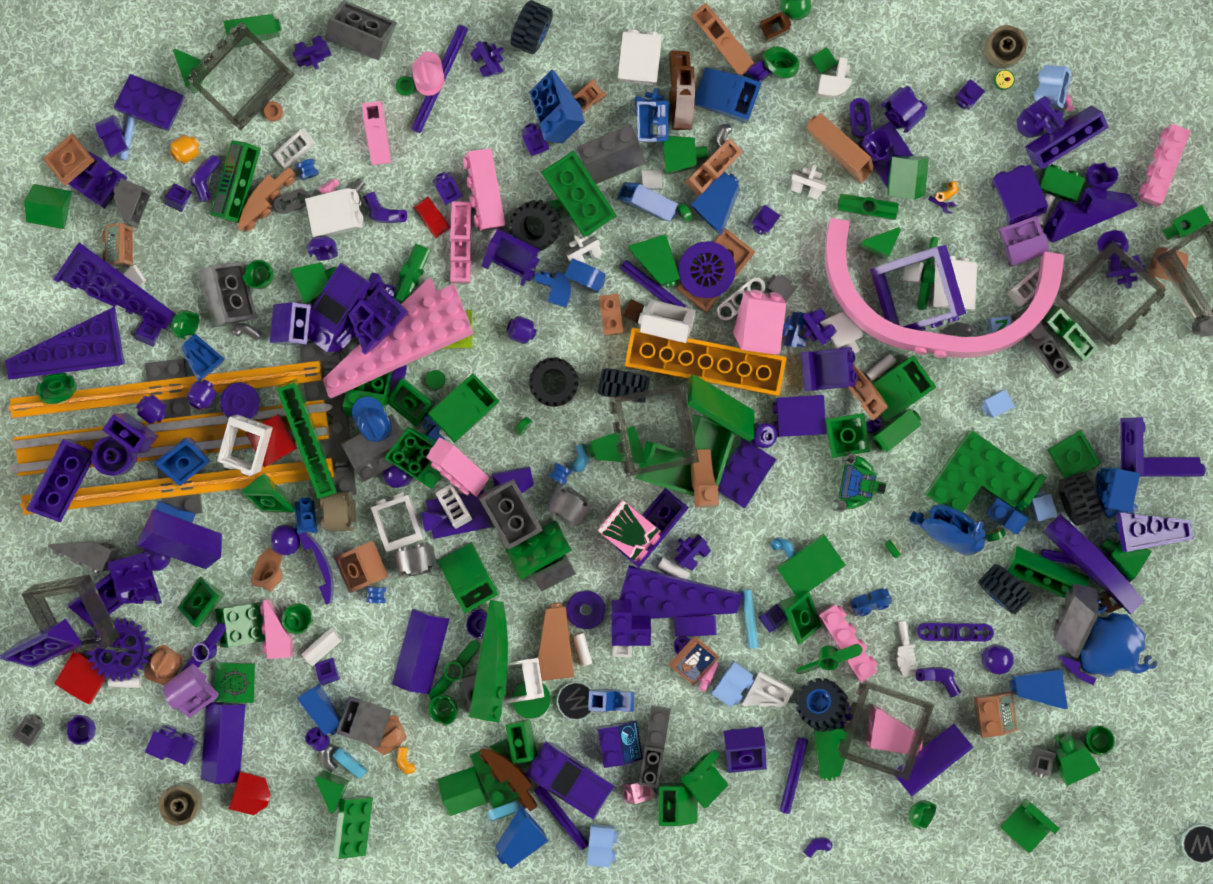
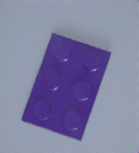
(149, 102)
(897, 148)
(745, 473)

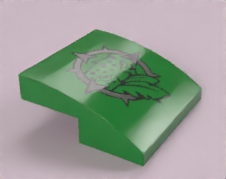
(234, 682)

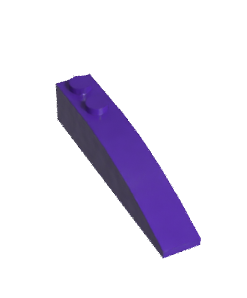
(1093, 563)

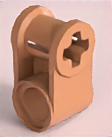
(590, 95)

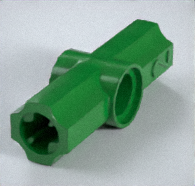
(881, 208)
(411, 272)

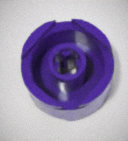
(904, 109)
(103, 454)

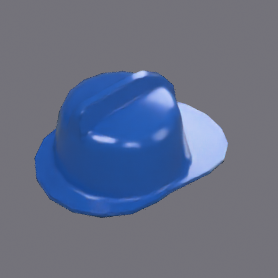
(371, 419)

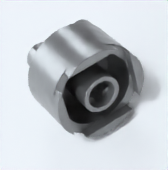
(569, 505)
(416, 560)

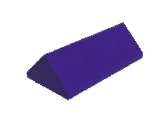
(61, 480)
(663, 514)
(181, 539)
(108, 595)
(43, 645)
(420, 652)
(223, 742)
(936, 758)

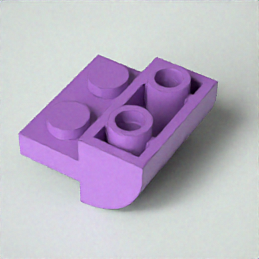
(1024, 241)
(189, 691)

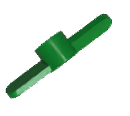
(927, 278)
(831, 657)
(462, 660)

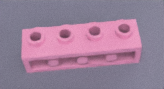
(1164, 165)
(484, 189)
(457, 467)
(844, 636)

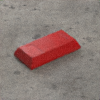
(431, 217)

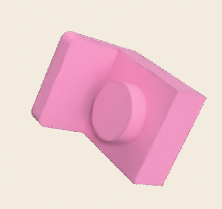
(636, 793)

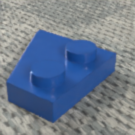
(201, 357)

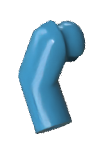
(582, 459)
(786, 545)

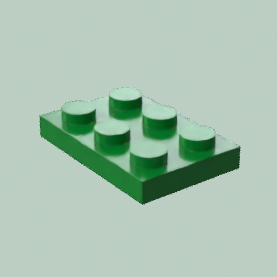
(539, 550)
(497, 792)
(352, 827)

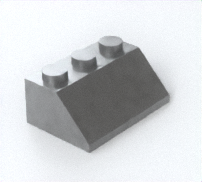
(360, 30)
(611, 154)
(227, 294)
(368, 455)
(510, 513)
(1076, 618)

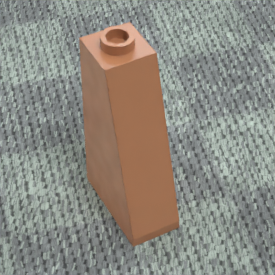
(841, 147)
(555, 645)

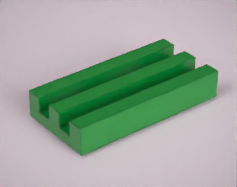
(1031, 492)

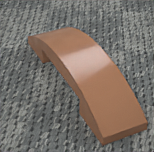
(868, 395)

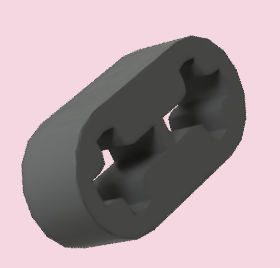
(290, 197)

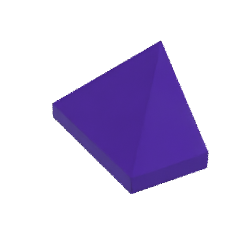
(521, 476)

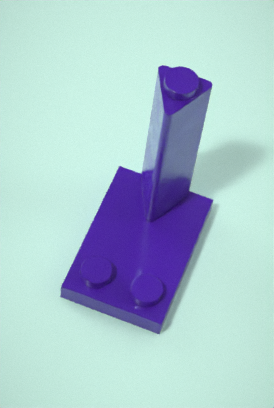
(1133, 457)
(438, 521)

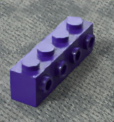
(1067, 138)

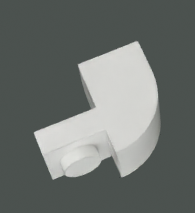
(835, 86)

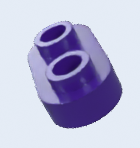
(860, 118)

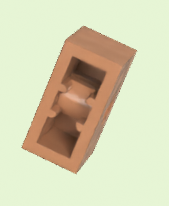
(611, 314)

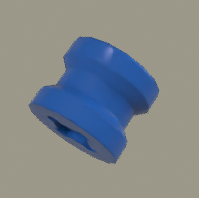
(307, 169)
(560, 473)
(376, 594)

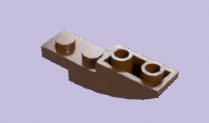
(683, 90)
(504, 769)

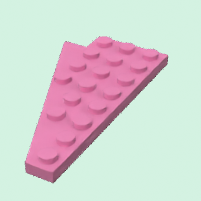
(431, 324)

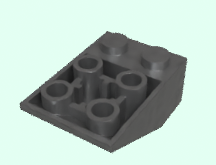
(91, 553)

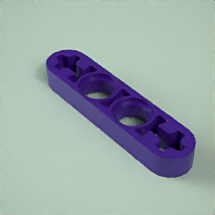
(955, 629)

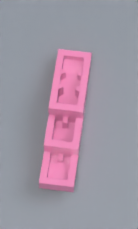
(461, 242)

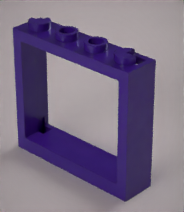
(948, 281)

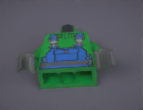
(857, 483)

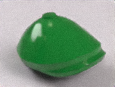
(781, 62)

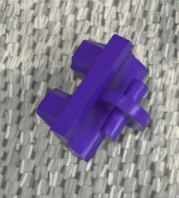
(313, 54)
(491, 56)
(1045, 115)
(1115, 269)
(813, 319)
(689, 549)

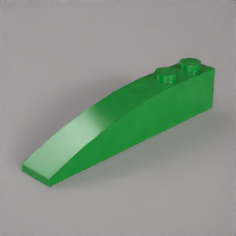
(306, 437)
(492, 666)

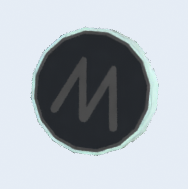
(574, 700)
(1198, 843)

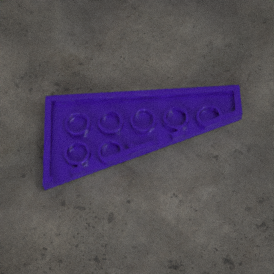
(103, 282)
(82, 347)

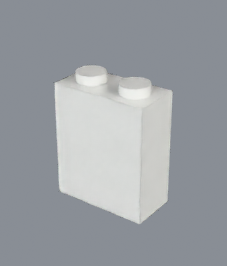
(639, 57)
(334, 212)
(966, 278)

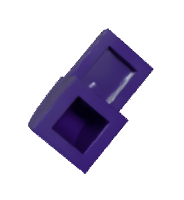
(112, 135)

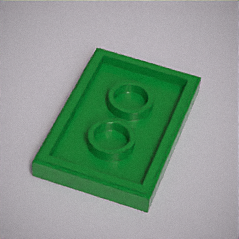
(811, 565)

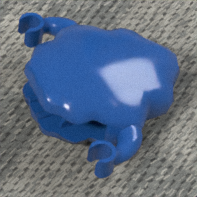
(952, 529)
(1114, 646)

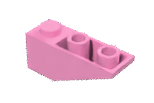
(376, 132)
(278, 640)

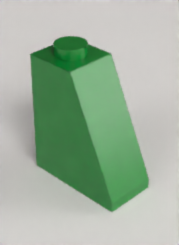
(262, 26)
(657, 259)
(896, 430)
(606, 447)
(828, 758)

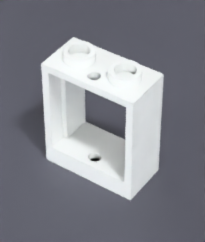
(667, 320)
(251, 426)
(404, 541)
(532, 680)

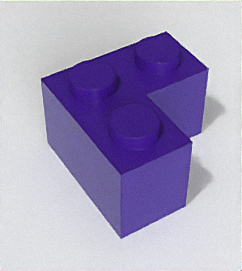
(628, 629)
(171, 744)

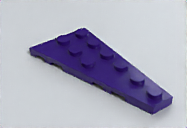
(670, 596)

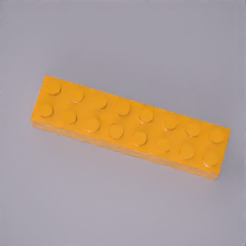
(709, 361)

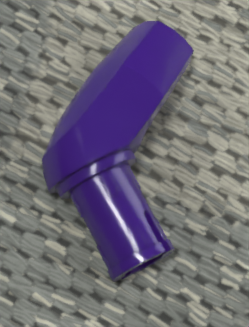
(201, 176)
(382, 214)
(941, 675)

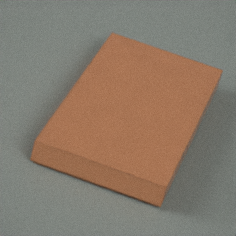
(741, 254)

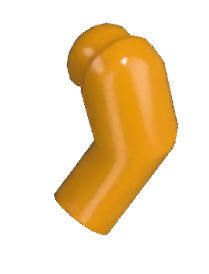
(946, 195)
(402, 762)

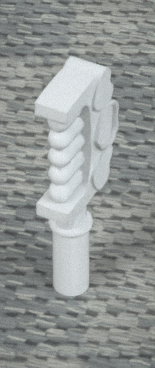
(905, 652)

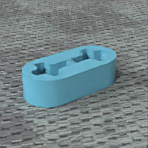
(350, 763)
(504, 811)

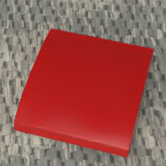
(280, 441)
(80, 679)

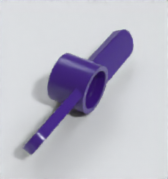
(210, 644)

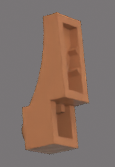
(713, 167)
(703, 481)

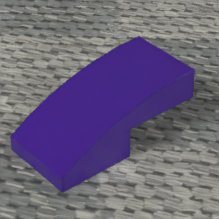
(695, 626)
(1073, 667)

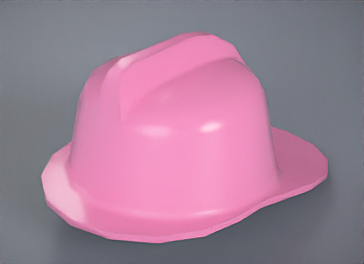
(428, 73)

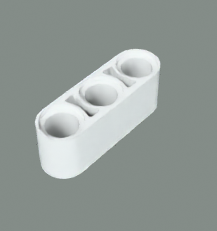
(731, 303)

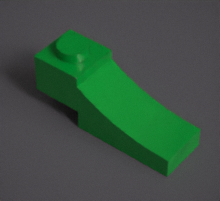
(1069, 332)

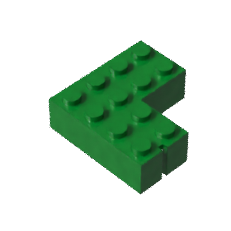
(707, 436)
(978, 465)

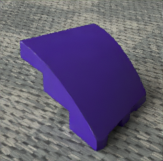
(95, 182)
(376, 318)
(134, 579)

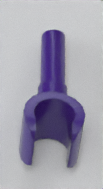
(942, 204)

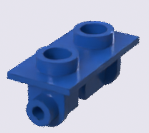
(864, 606)

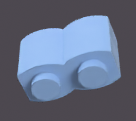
(1053, 84)
(732, 684)
(600, 845)

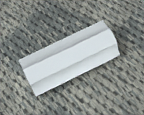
(321, 646)

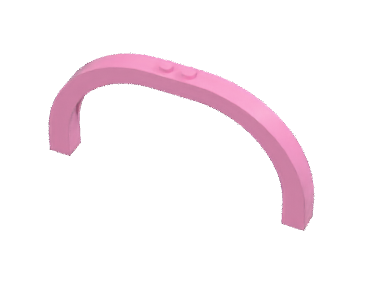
(927, 342)

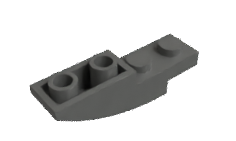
(1046, 349)
(654, 746)

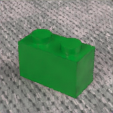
(1061, 183)
(521, 741)

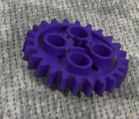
(116, 667)

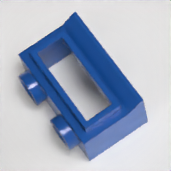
(645, 120)

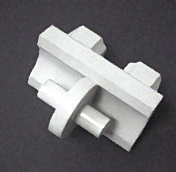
(799, 179)
(590, 245)

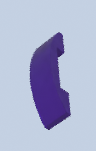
(327, 589)

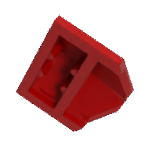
(250, 794)

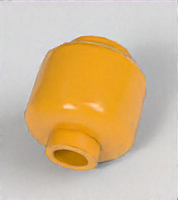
(184, 149)

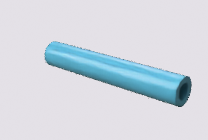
(750, 618)

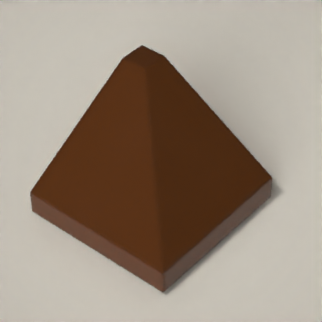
(633, 311)

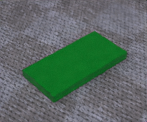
(579, 194)
(721, 407)

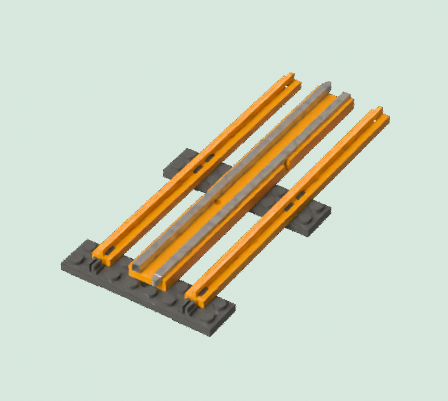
(171, 385)

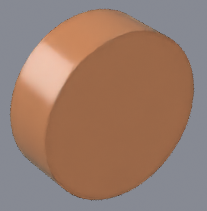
(273, 111)

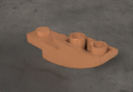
(723, 39)
(258, 204)

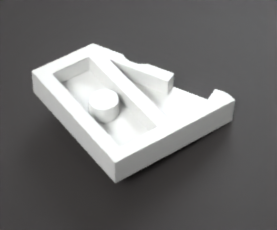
(767, 692)

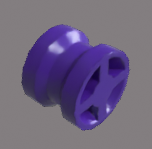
(759, 71)
(678, 642)
(317, 739)

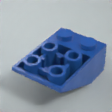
(727, 94)
(556, 108)
(1117, 488)

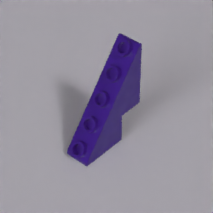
(1092, 209)

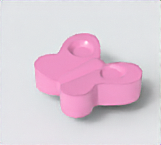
(329, 186)

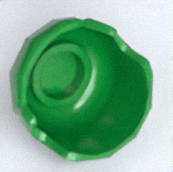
(795, 8)
(265, 272)
(185, 324)
(296, 618)
(442, 702)
(1103, 743)
(922, 814)

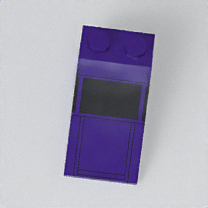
(335, 302)
(569, 779)

